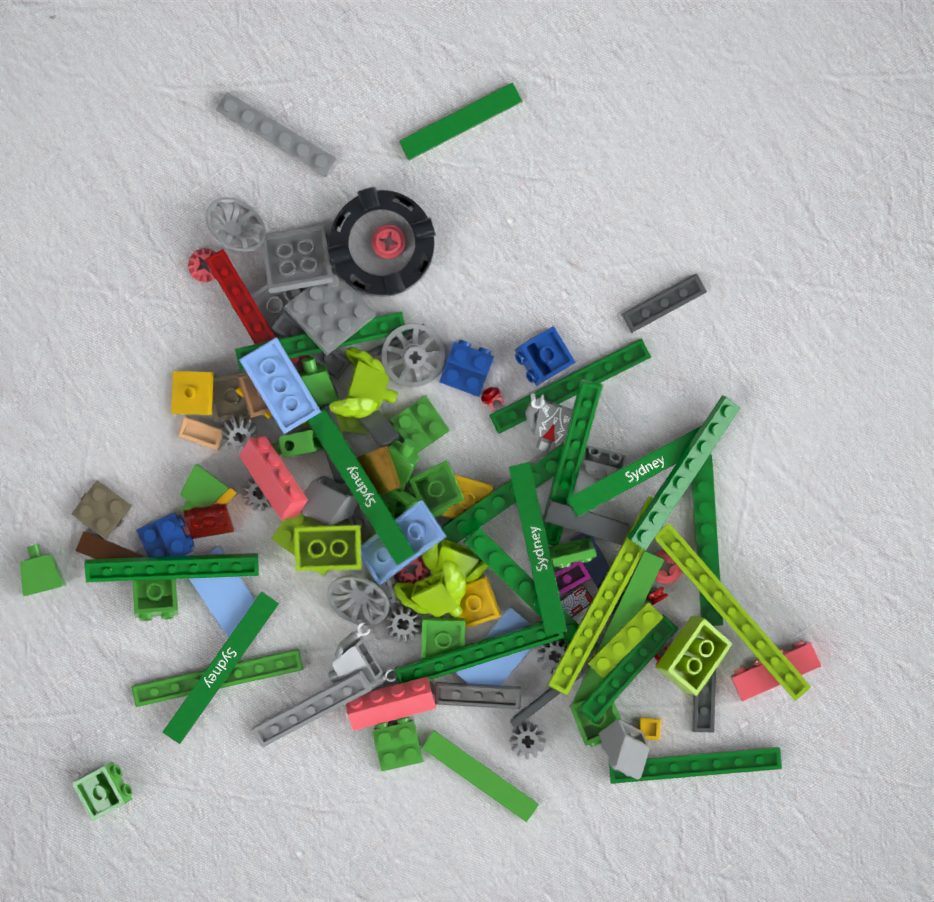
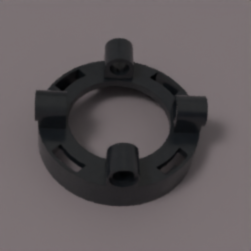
(394, 283)

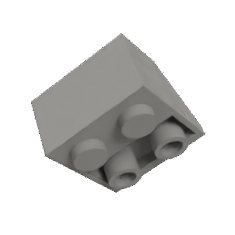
(597, 465)
(328, 501)
(625, 748)

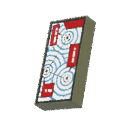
(576, 600)

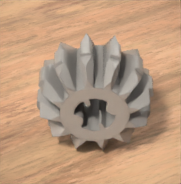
(231, 430)
(251, 494)
(401, 631)
(550, 662)
(521, 745)

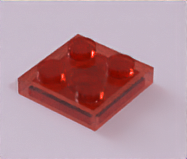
(208, 520)

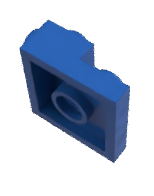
(544, 356)
(466, 368)
(166, 537)

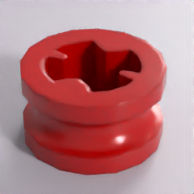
(657, 595)

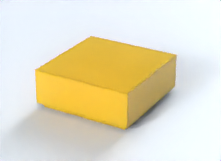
(227, 496)
(650, 727)

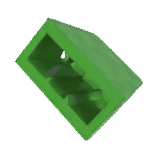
(318, 382)
(304, 443)
(404, 460)
(201, 489)
(40, 572)

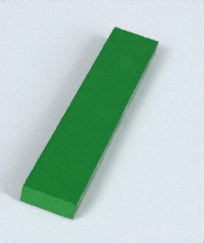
(460, 121)
(627, 670)

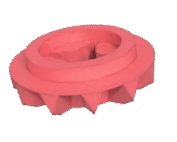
(383, 233)
(194, 264)
(674, 571)
(421, 572)

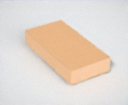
(200, 433)

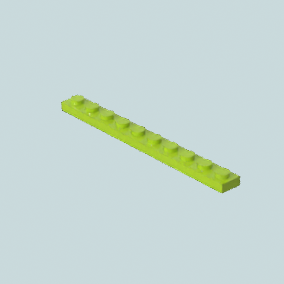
(732, 612)
(597, 613)

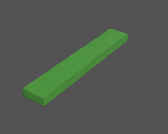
(480, 776)

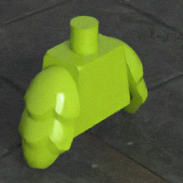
(366, 387)
(467, 561)
(435, 594)

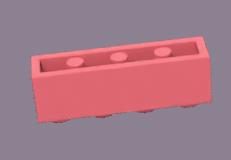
(273, 477)
(758, 679)
(391, 703)

